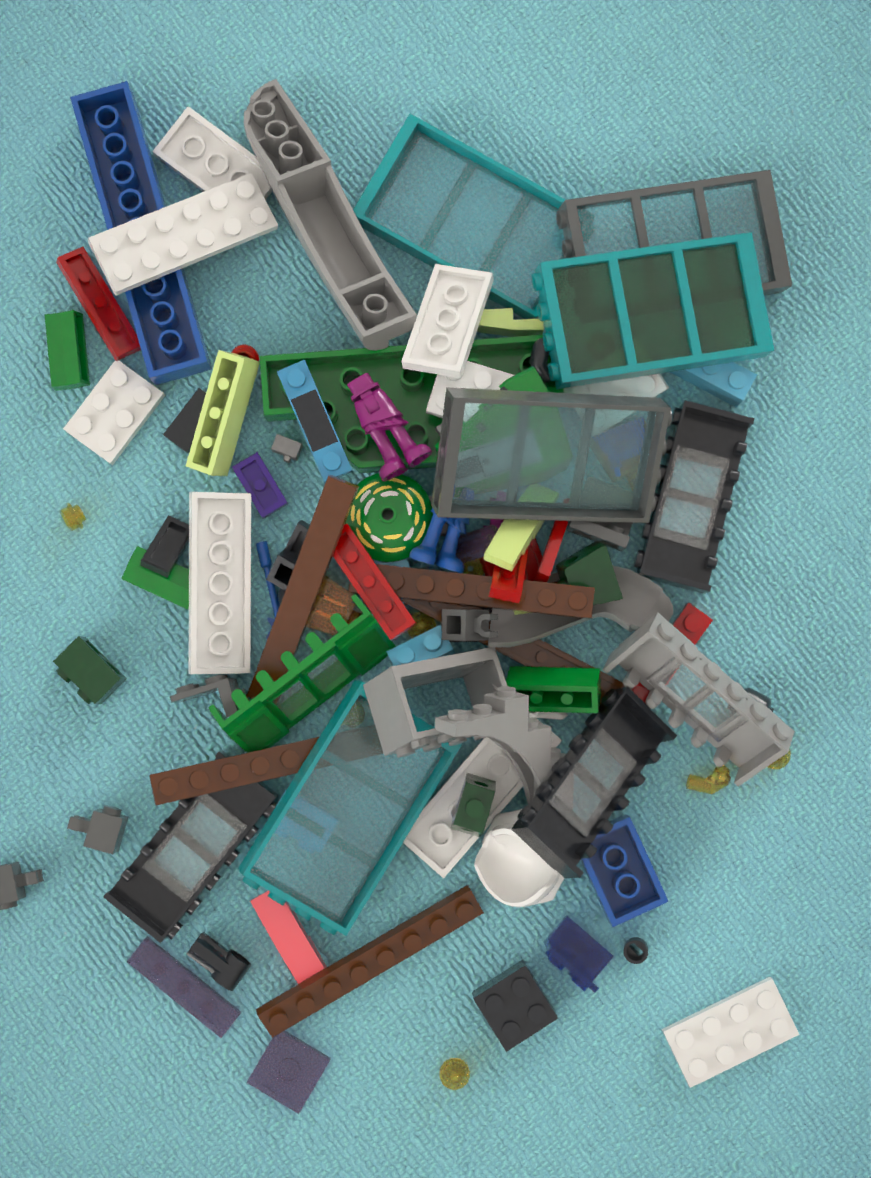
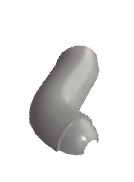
(639, 603)

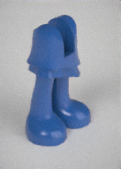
(447, 555)

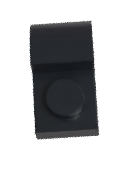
(286, 560)

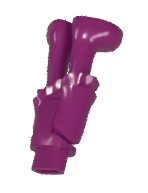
(379, 415)

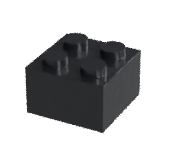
(514, 1005)

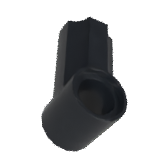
(225, 965)

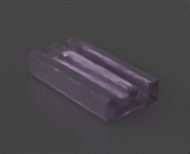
(473, 544)

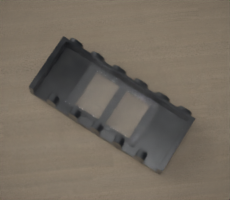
(693, 496)
(592, 781)
(188, 855)

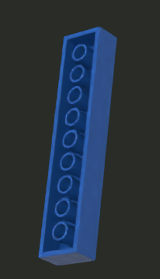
(128, 190)

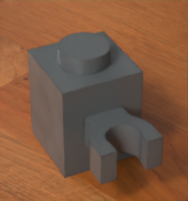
(467, 624)
(103, 830)
(13, 882)

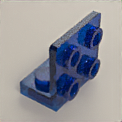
(578, 952)

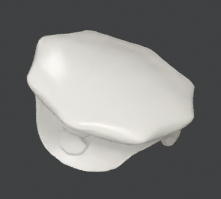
(512, 869)

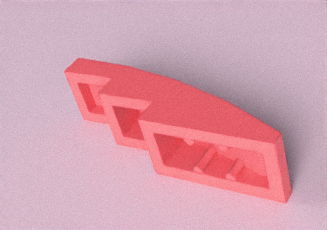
(289, 937)

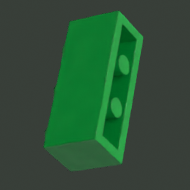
(558, 688)

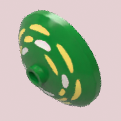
(396, 537)

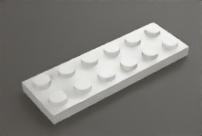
(182, 234)
(219, 583)
(431, 833)

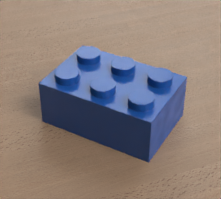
(623, 874)

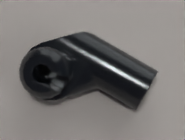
(539, 359)

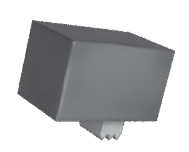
(287, 447)

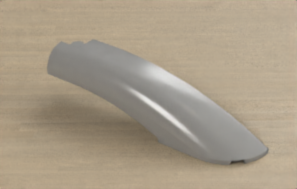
(324, 219)

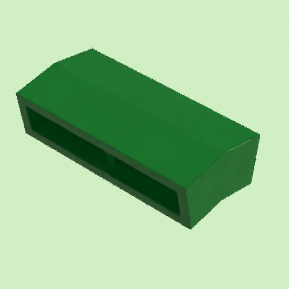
(67, 350)
(173, 588)

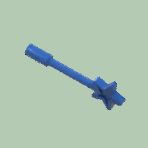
(266, 563)

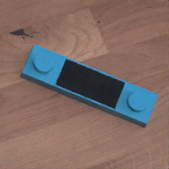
(314, 420)

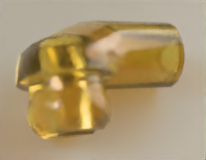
(711, 784)

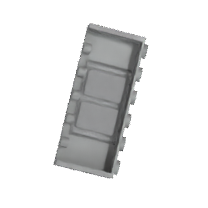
(701, 697)

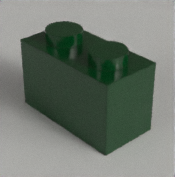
(88, 671)

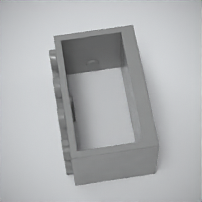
(391, 709)

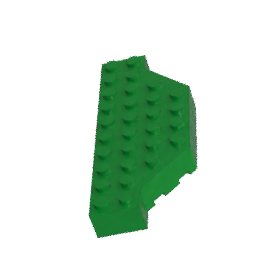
(405, 387)

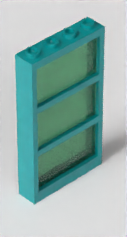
(652, 310)

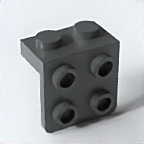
(216, 683)

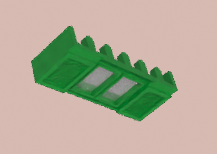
(307, 683)

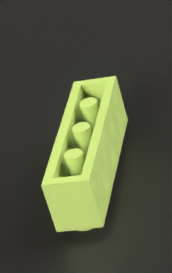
(222, 413)

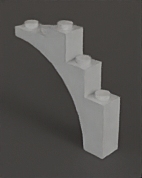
(507, 723)

